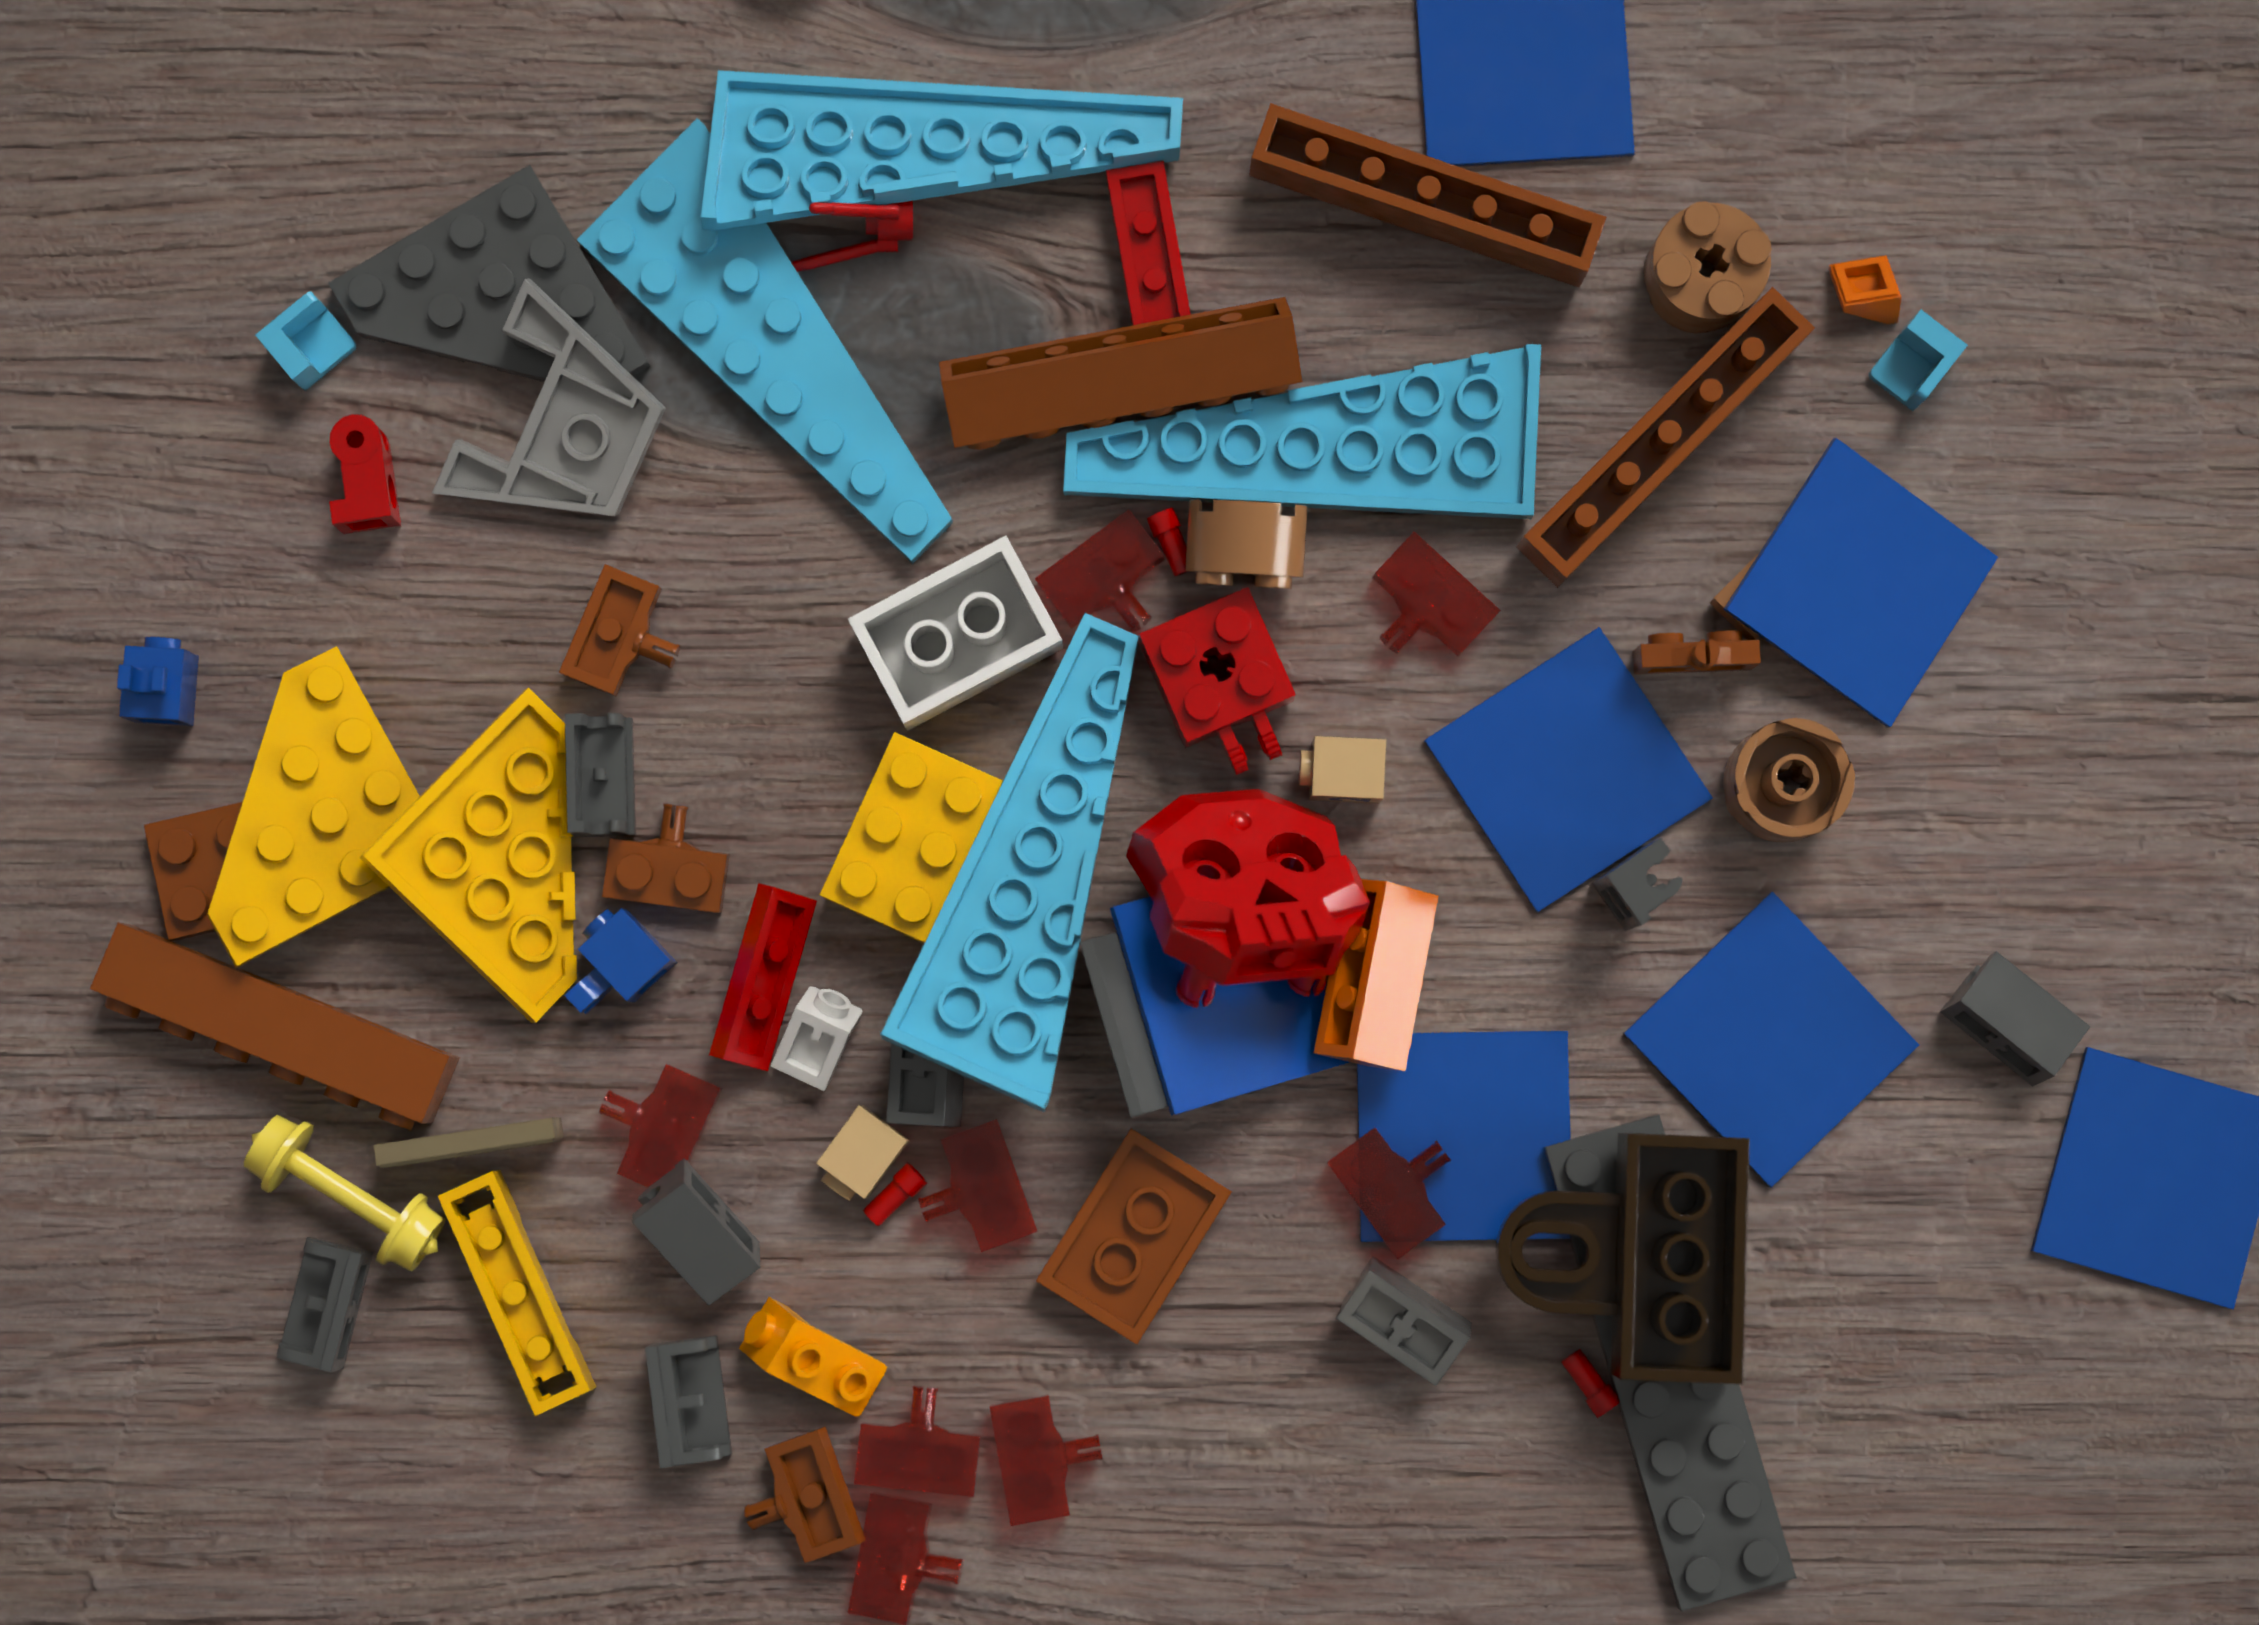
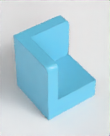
(307, 340)
(1917, 360)

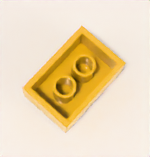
(910, 837)

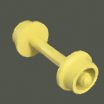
(280, 1151)

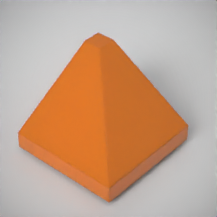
(1867, 289)

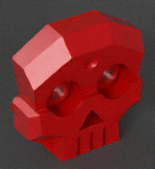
(1248, 891)

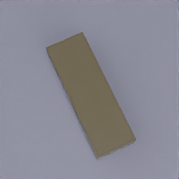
(468, 1142)

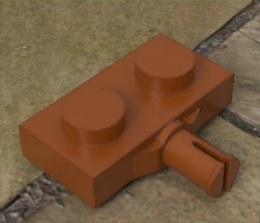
(615, 632)
(1671, 654)
(666, 869)
(809, 1496)

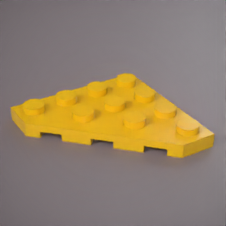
(309, 812)
(493, 857)

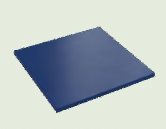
(1524, 80)
(1861, 582)
(1568, 769)
(1771, 1038)
(1231, 1047)
(1491, 1110)
(2155, 1179)

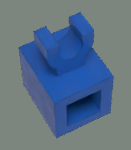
(158, 683)
(623, 959)

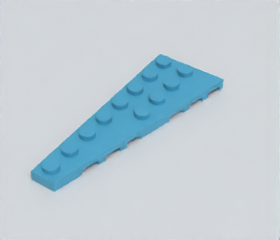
(890, 142)
(764, 337)
(1398, 442)
(1008, 937)

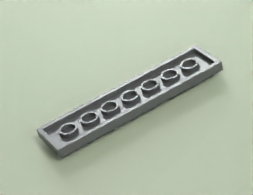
(1686, 1437)

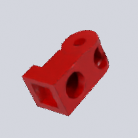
(366, 476)

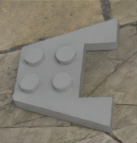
(581, 434)

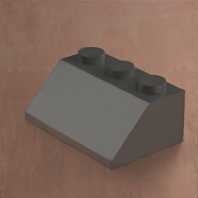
(1123, 1024)

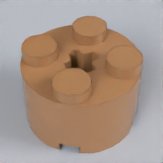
(1739, 273)
(1246, 541)
(1818, 765)

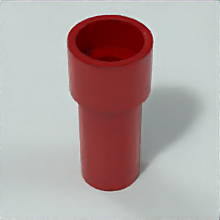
(1166, 528)
(906, 1184)
(1599, 1396)

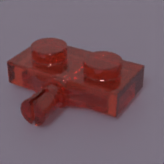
(1103, 573)
(1432, 598)
(664, 1124)
(983, 1187)
(1391, 1189)
(918, 1453)
(1035, 1459)
(896, 1559)

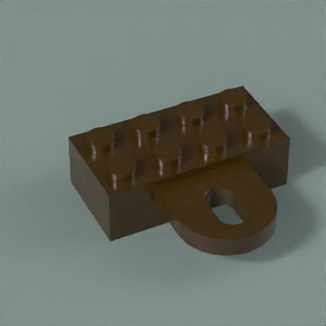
(1658, 1257)

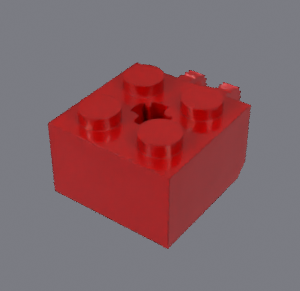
(1201, 703)

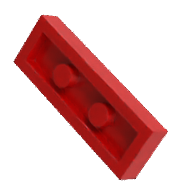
(1147, 242)
(763, 977)

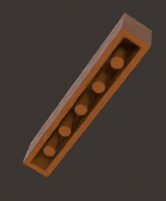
(1426, 195)
(1121, 373)
(1665, 437)
(275, 1024)

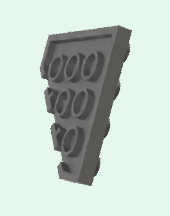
(460, 275)

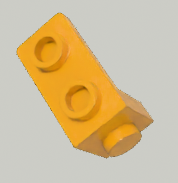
(811, 1358)

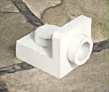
(816, 1036)

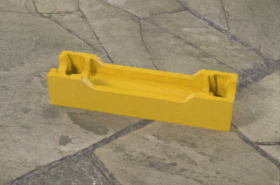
(516, 1292)

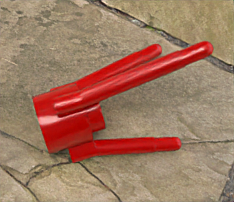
(888, 222)

